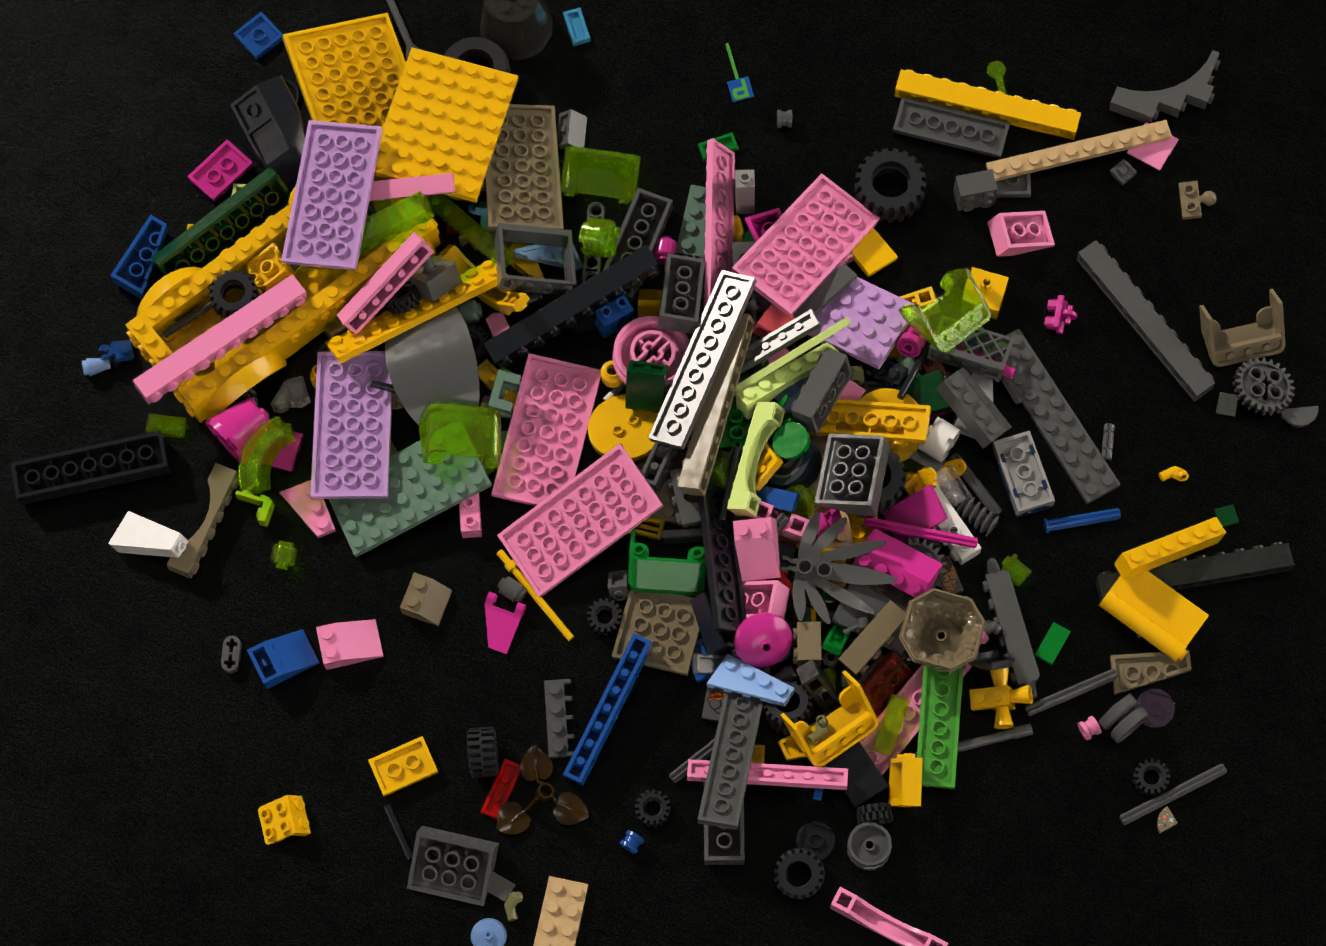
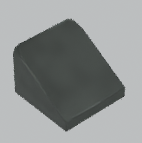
(1226, 404)

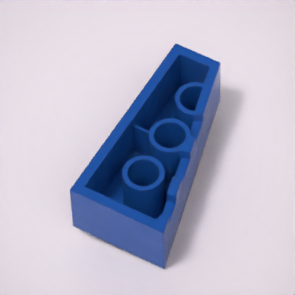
(136, 266)

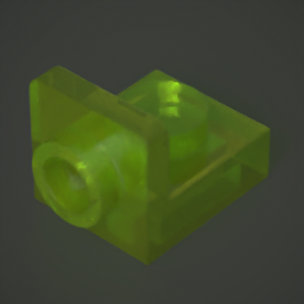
(1017, 569)

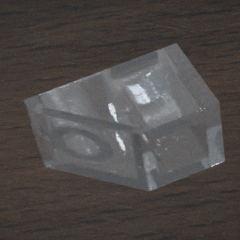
(291, 394)

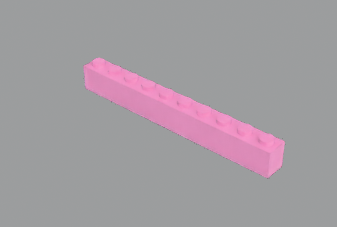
(220, 339)

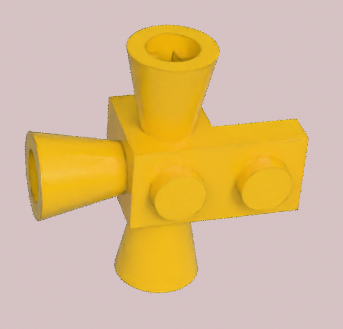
(1000, 698)

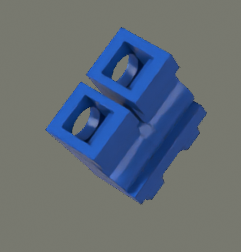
(613, 315)

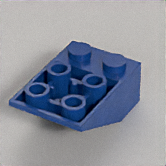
(282, 657)

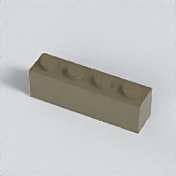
(872, 639)

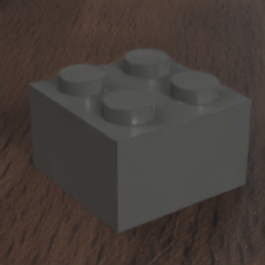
(975, 190)

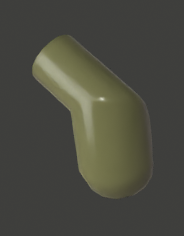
(821, 729)
(510, 904)

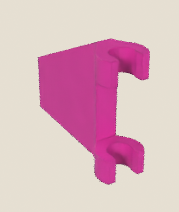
(501, 624)

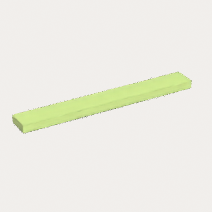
(793, 354)

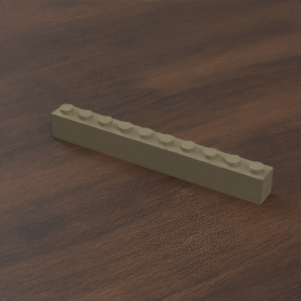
(714, 414)

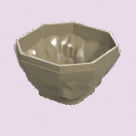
(945, 615)

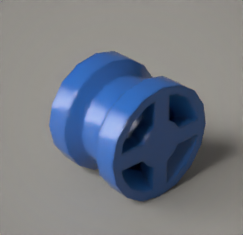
(631, 842)

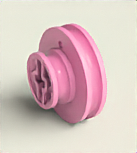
(643, 341)

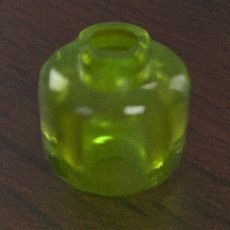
(283, 554)

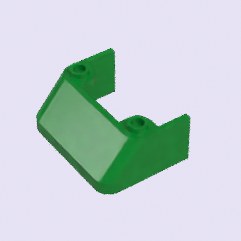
(666, 574)

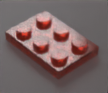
(885, 680)

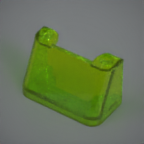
(599, 173)
(461, 432)

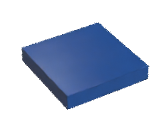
(259, 36)

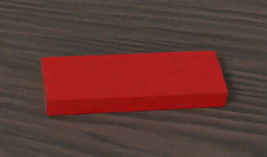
(501, 788)

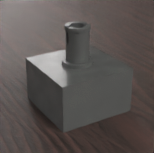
(435, 277)

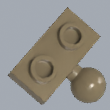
(1191, 200)

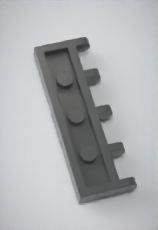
(557, 718)

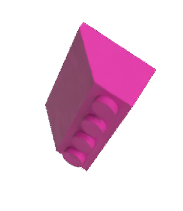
(911, 567)

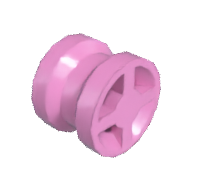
(1089, 728)

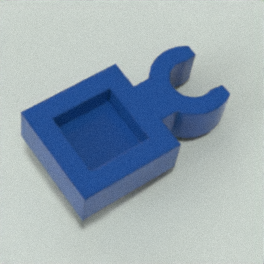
(118, 350)

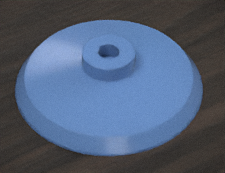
(488, 933)

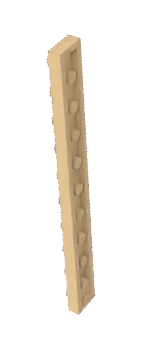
(1080, 150)

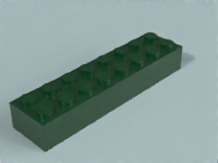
(225, 224)

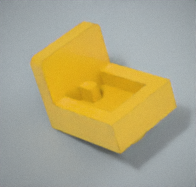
(913, 483)

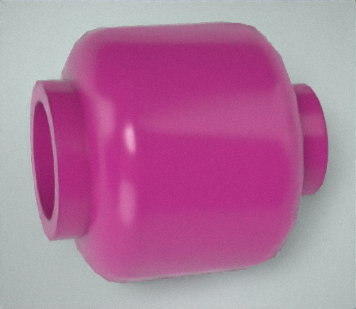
(663, 247)

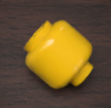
(609, 375)

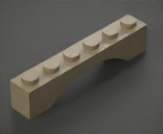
(221, 484)

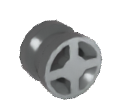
(784, 118)

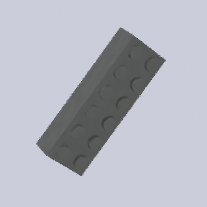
(641, 226)

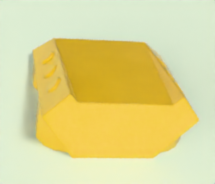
(268, 268)

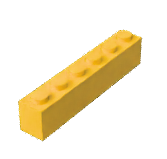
(1169, 548)

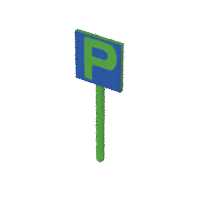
(741, 87)

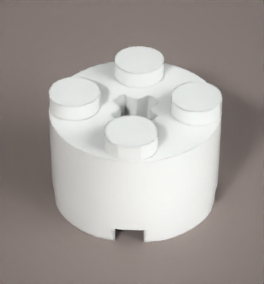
(940, 439)

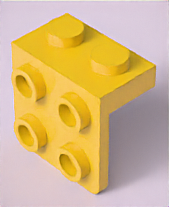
(283, 819)

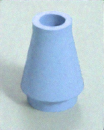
(94, 365)

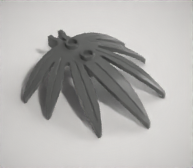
(817, 569)

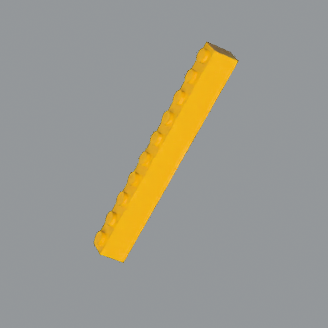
(990, 104)

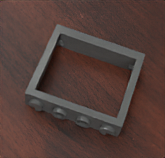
(537, 236)

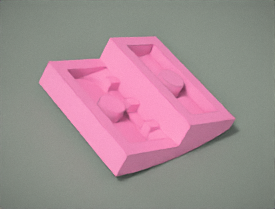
(1154, 154)

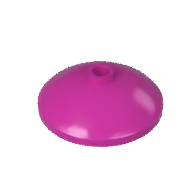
(762, 630)

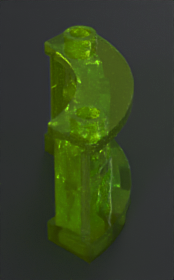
(260, 454)

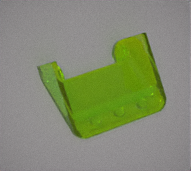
(952, 314)

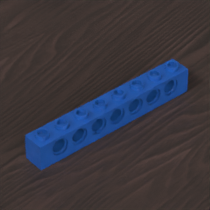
(608, 709)

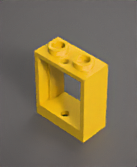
(905, 781)

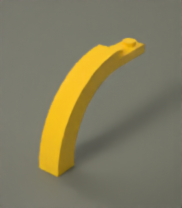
(499, 299)

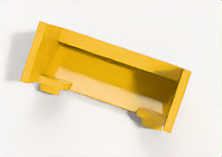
(845, 726)

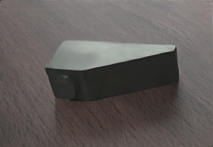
(818, 686)

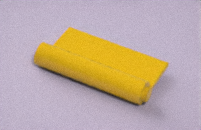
(1155, 612)

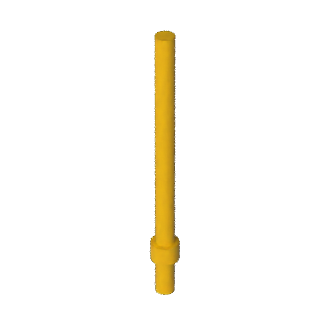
(511, 566)

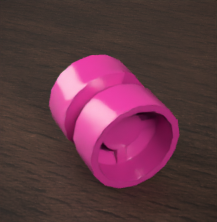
(910, 342)
(828, 520)

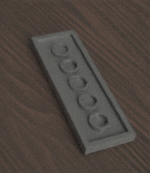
(951, 127)

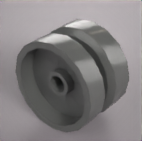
(1121, 715)
(857, 849)

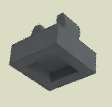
(1123, 172)

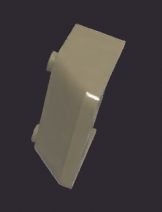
(1246, 341)

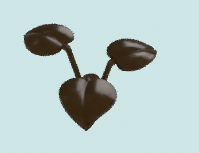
(538, 767)

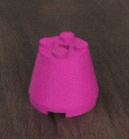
(237, 425)

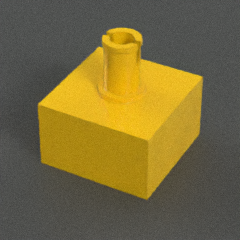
(991, 287)

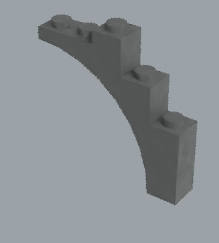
(1146, 105)

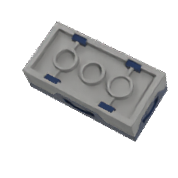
(1023, 474)

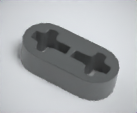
(226, 654)

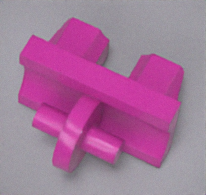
(1062, 316)

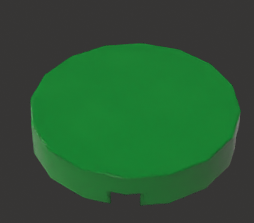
(791, 441)

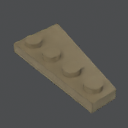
(1145, 668)

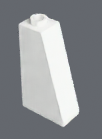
(146, 537)

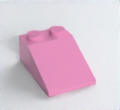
(1020, 232)
(757, 548)
(765, 597)
(349, 643)

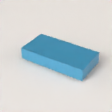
(576, 26)

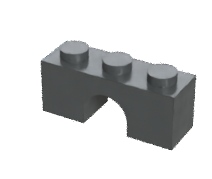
(688, 513)

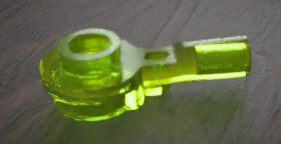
(997, 70)

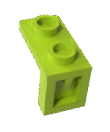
(265, 512)

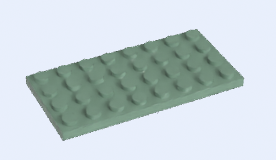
(414, 496)

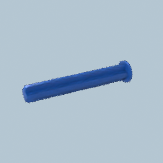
(1080, 520)

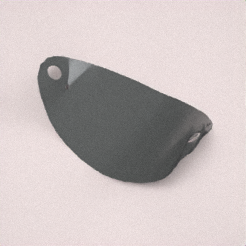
(434, 364)

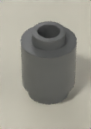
(511, 589)

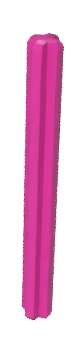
(921, 532)

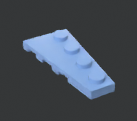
(749, 681)

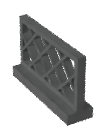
(976, 364)

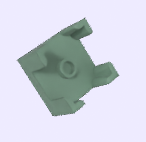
(503, 382)

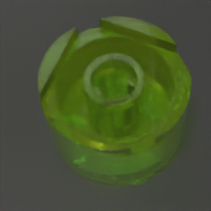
(599, 237)

